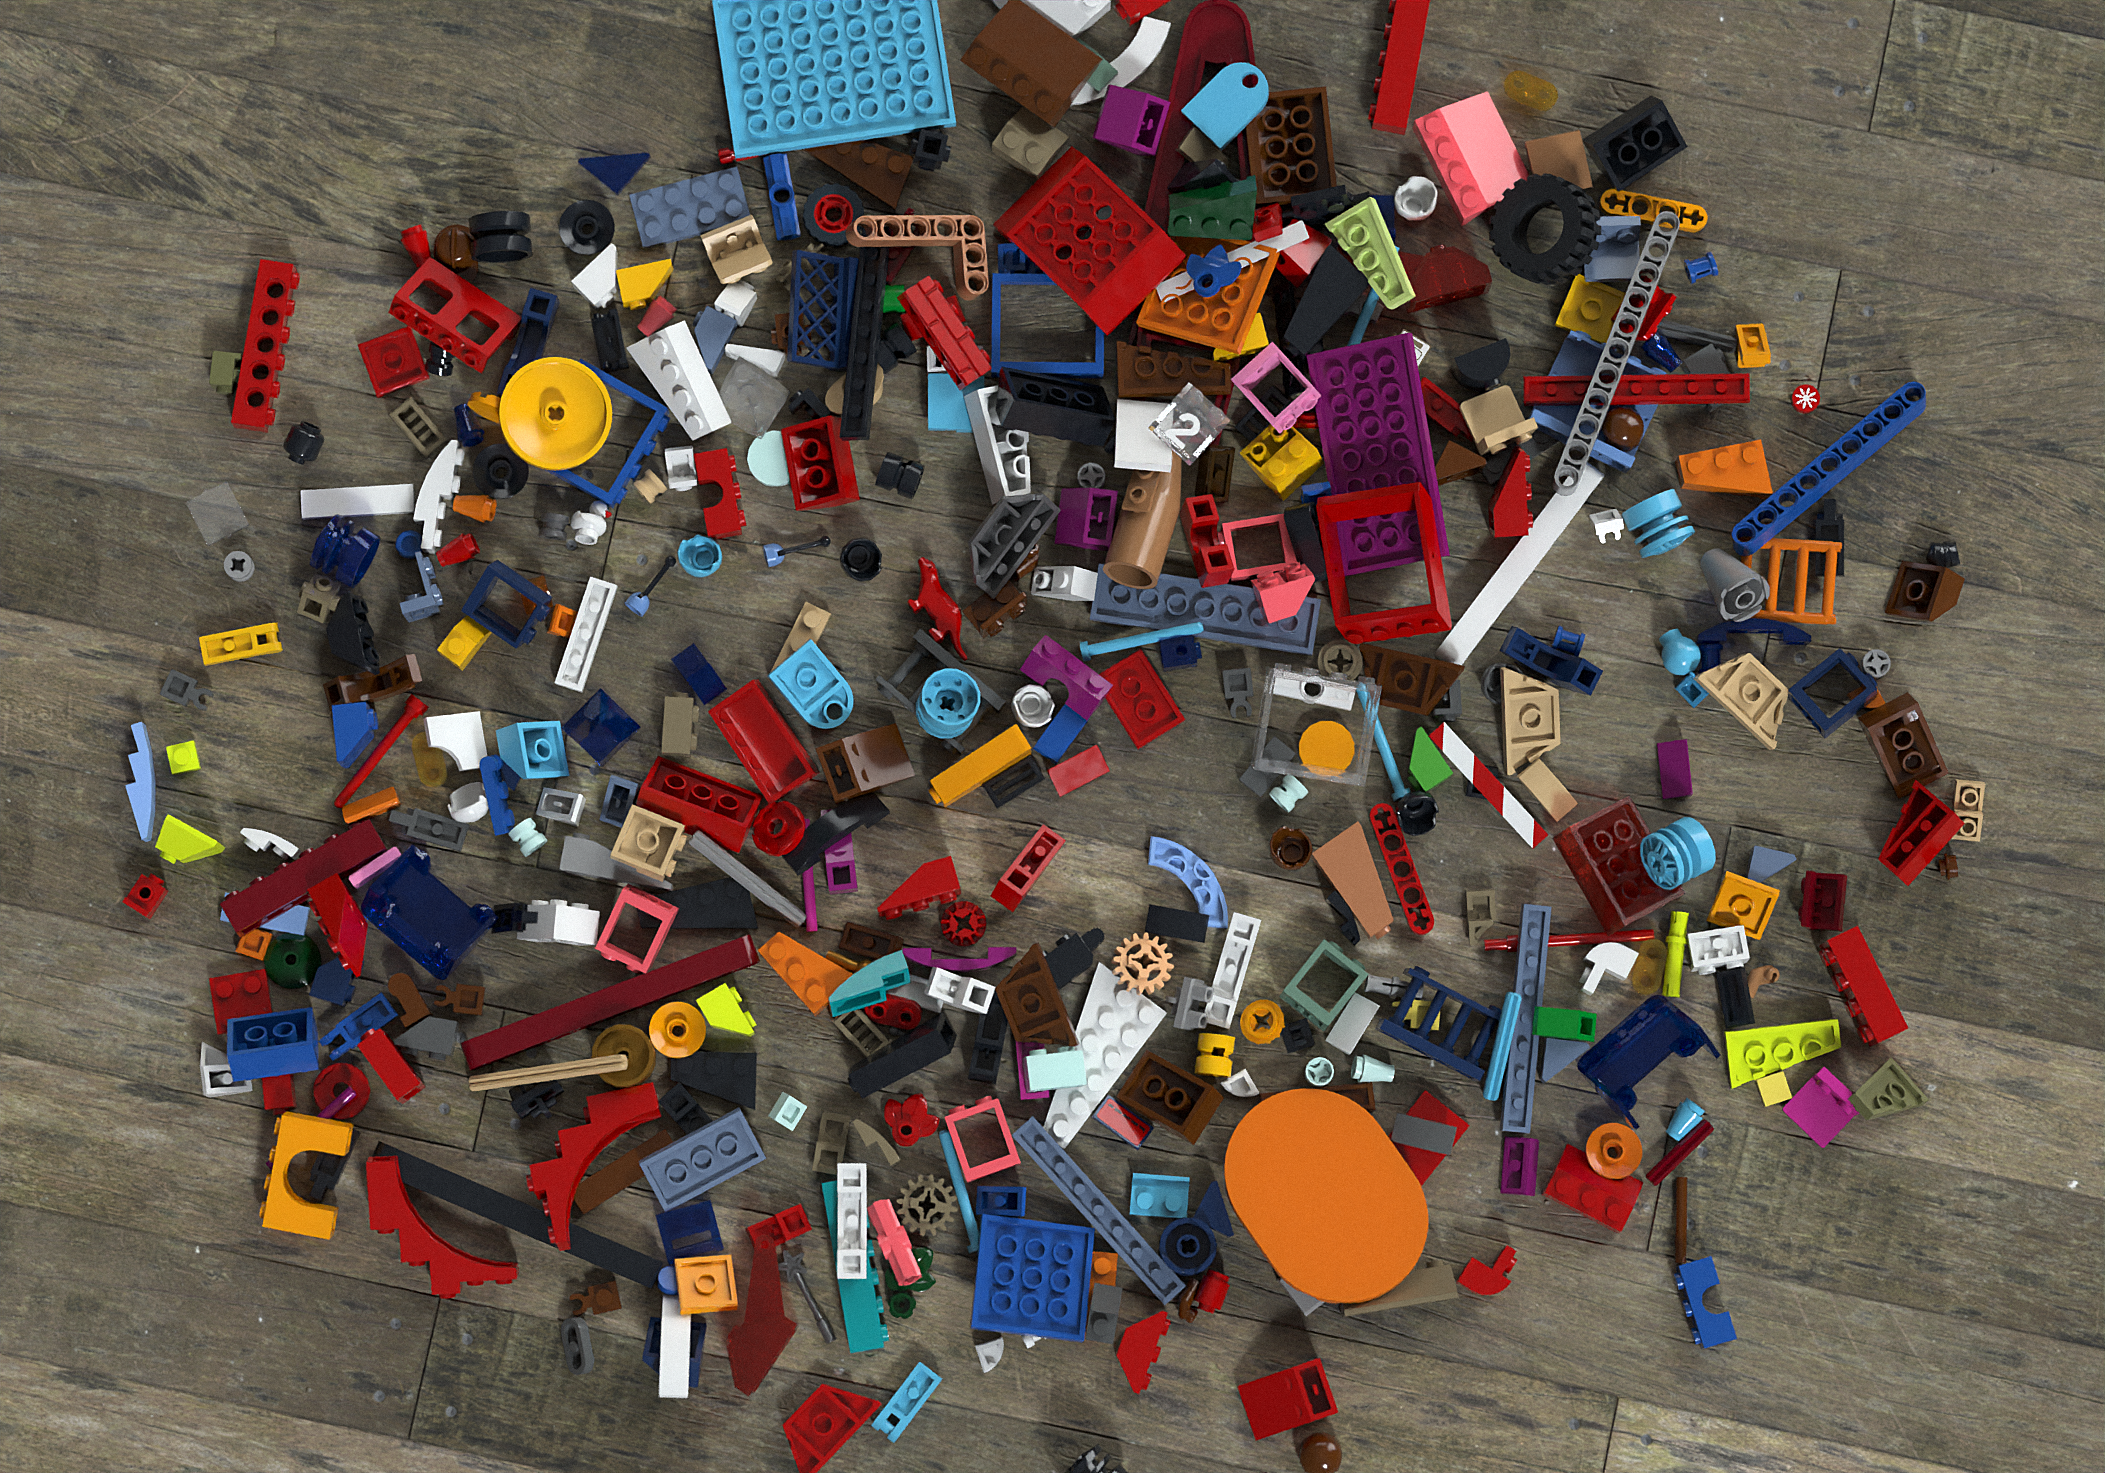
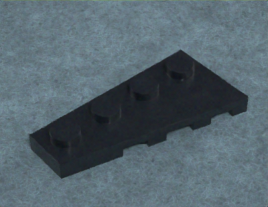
(707, 905)

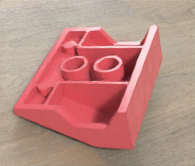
(1470, 154)

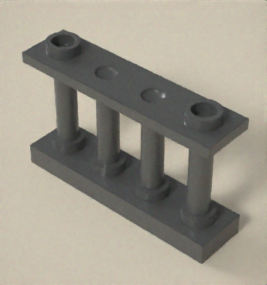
(927, 646)

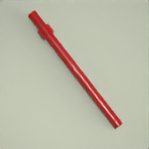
(1510, 942)

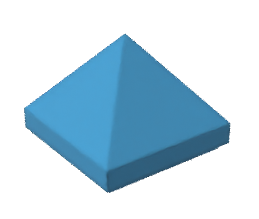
(1691, 690)

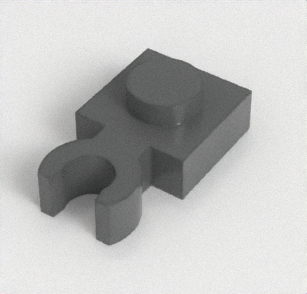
(1238, 687)
(182, 690)

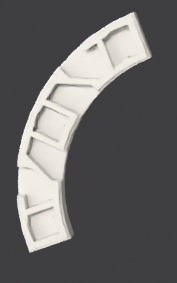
(1133, 60)

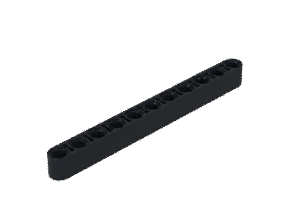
(521, 1216)

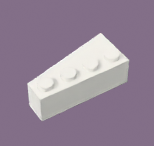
(681, 379)
(1000, 450)

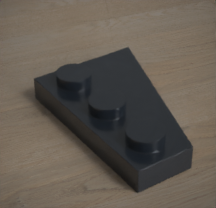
(720, 1074)

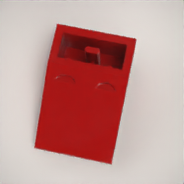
(1508, 503)
(928, 884)
(341, 919)
(1287, 1399)

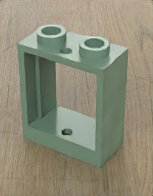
(1306, 1005)

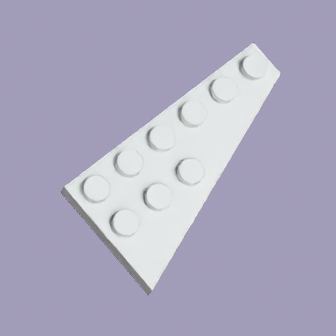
(1110, 1035)

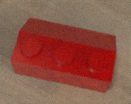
(819, 464)
(1590, 1194)

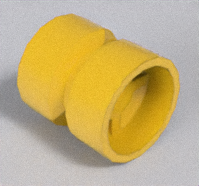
(1214, 1065)

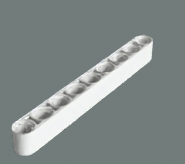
(1516, 569)

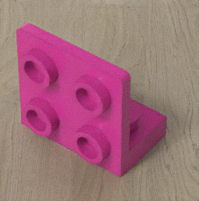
(1821, 1107)

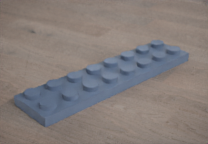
(1225, 610)

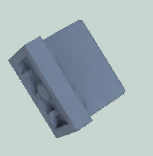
(1616, 251)
(420, 606)

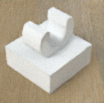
(1607, 522)

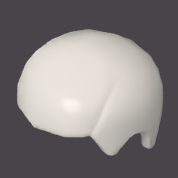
(1416, 198)
(1032, 706)
(468, 803)

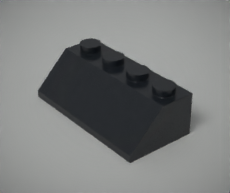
(1053, 407)

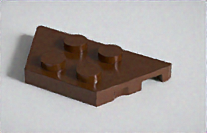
(1407, 679)
(1034, 1002)

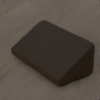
(1215, 472)

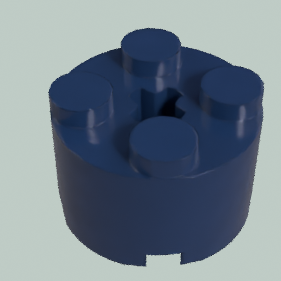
(1186, 1230)

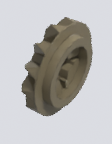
(1348, 651)

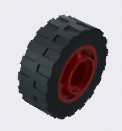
(820, 203)

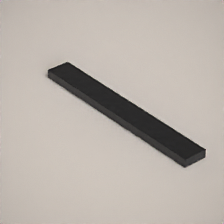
(864, 342)

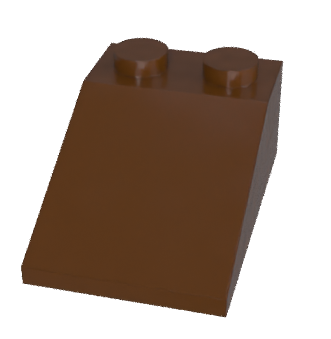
(1903, 744)
(1170, 1097)

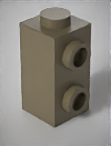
(678, 721)

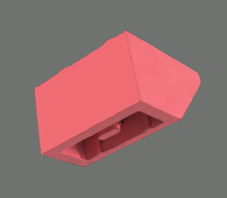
(1282, 592)

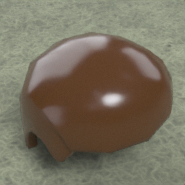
(1623, 428)
(1290, 848)
(1320, 1453)

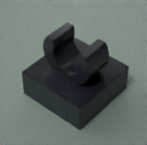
(1297, 1036)

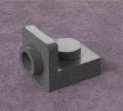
(1453, 700)

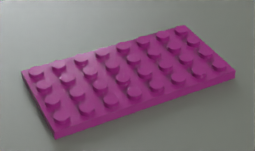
(1373, 439)

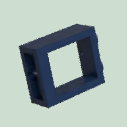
(476, 610)
(1813, 713)

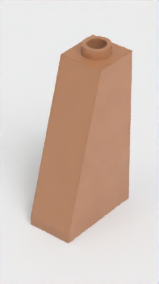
(1353, 875)

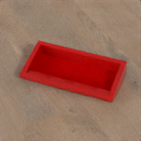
(763, 741)

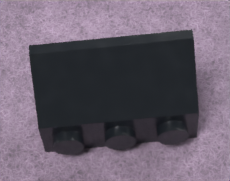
(1635, 143)

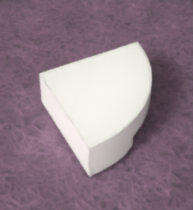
(1240, 1085)
(990, 1353)

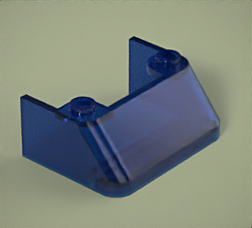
(1637, 1048)

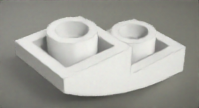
(260, 839)

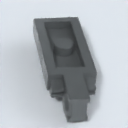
(431, 828)

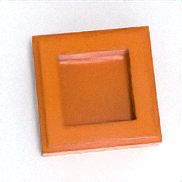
(254, 944)

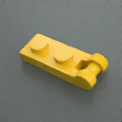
(239, 644)

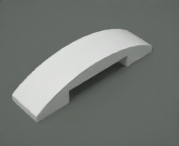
(1232, 969)
(852, 1220)
(674, 1350)

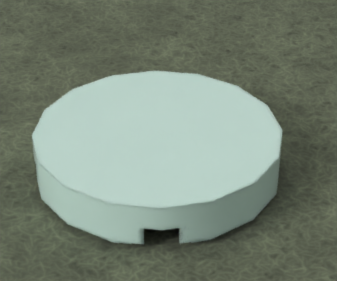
(768, 460)

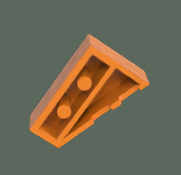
(804, 971)

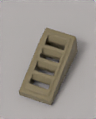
(402, 425)
(855, 1034)

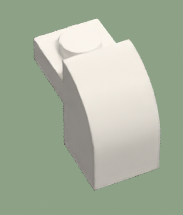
(1606, 957)
(959, 991)

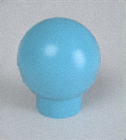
(1679, 653)

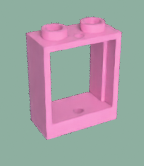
(1258, 369)

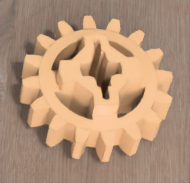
(1154, 964)

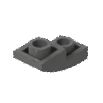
(1423, 1133)

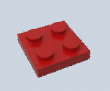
(240, 996)

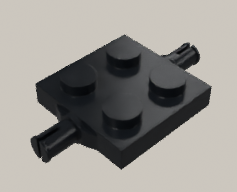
(1322, 205)

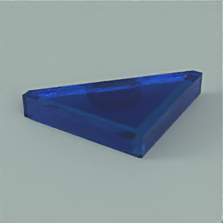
(615, 170)

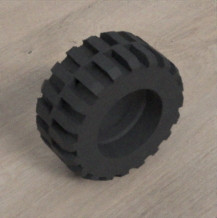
(1514, 217)

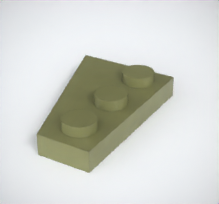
(1887, 1092)

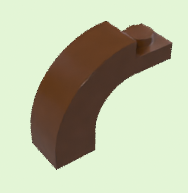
(369, 688)

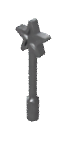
(793, 1269)

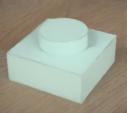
(787, 1111)

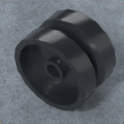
(500, 237)

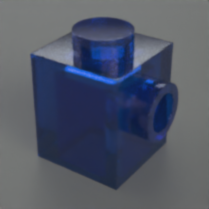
(1179, 653)

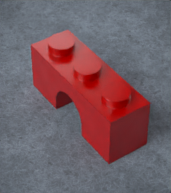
(716, 468)
(1210, 558)

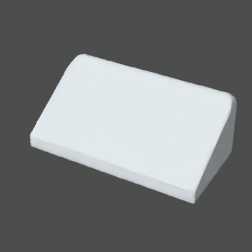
(1352, 1023)

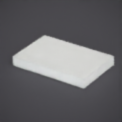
(1134, 443)

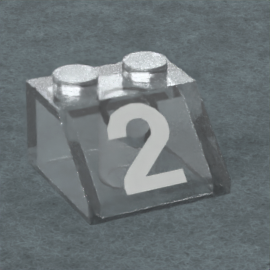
(1189, 423)

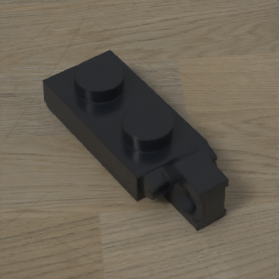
(1830, 528)
(512, 918)
(329, 1169)

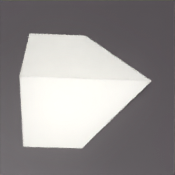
(217, 1074)

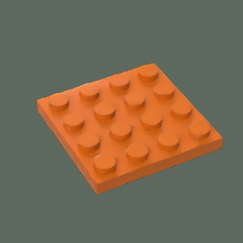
(1215, 320)

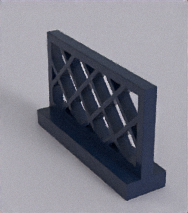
(839, 313)

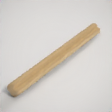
(548, 1072)

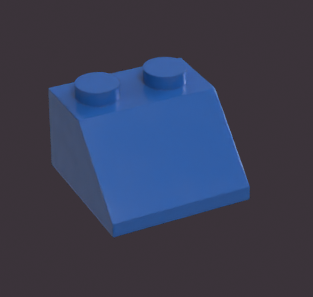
(353, 730)

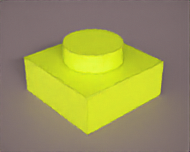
(183, 757)

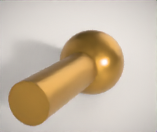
(846, 962)

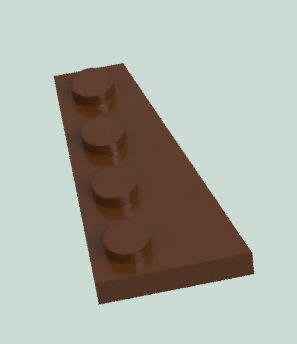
(1157, 373)

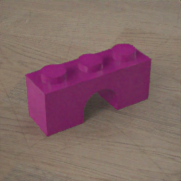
(1084, 685)

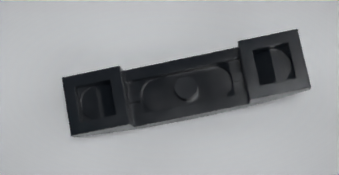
(833, 827)

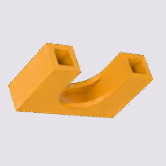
(283, 1206)

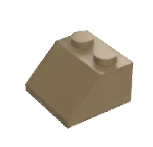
(1029, 143)

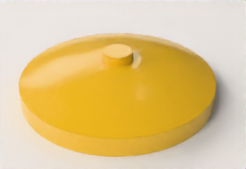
(555, 413)

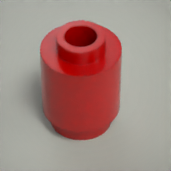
(1212, 1291)

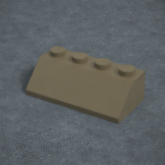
(1418, 1288)

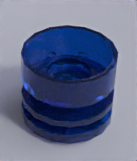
(340, 548)

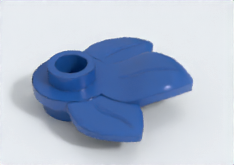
(1213, 268)

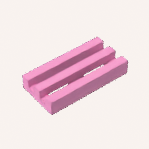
(374, 868)

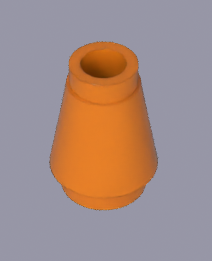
(475, 506)

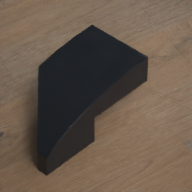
(1349, 926)

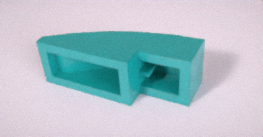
(869, 984)

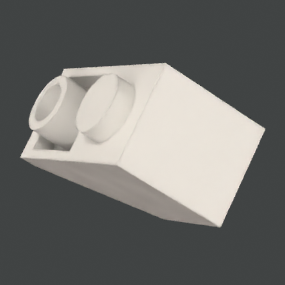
(1064, 583)

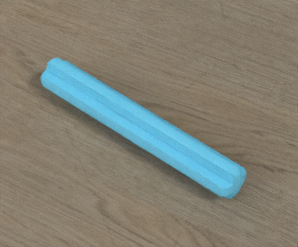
(1501, 1046)

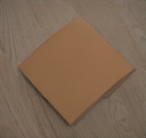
(1560, 156)

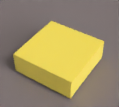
(1773, 1089)

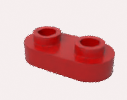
(893, 1011)

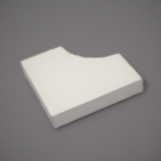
(459, 736)

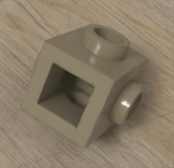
(319, 598)

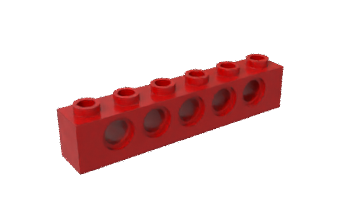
(269, 275)

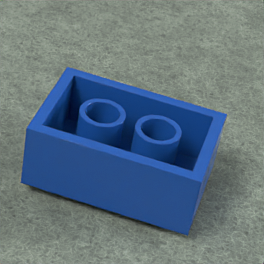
(272, 1044)

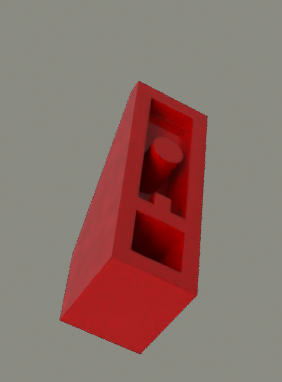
(1027, 868)

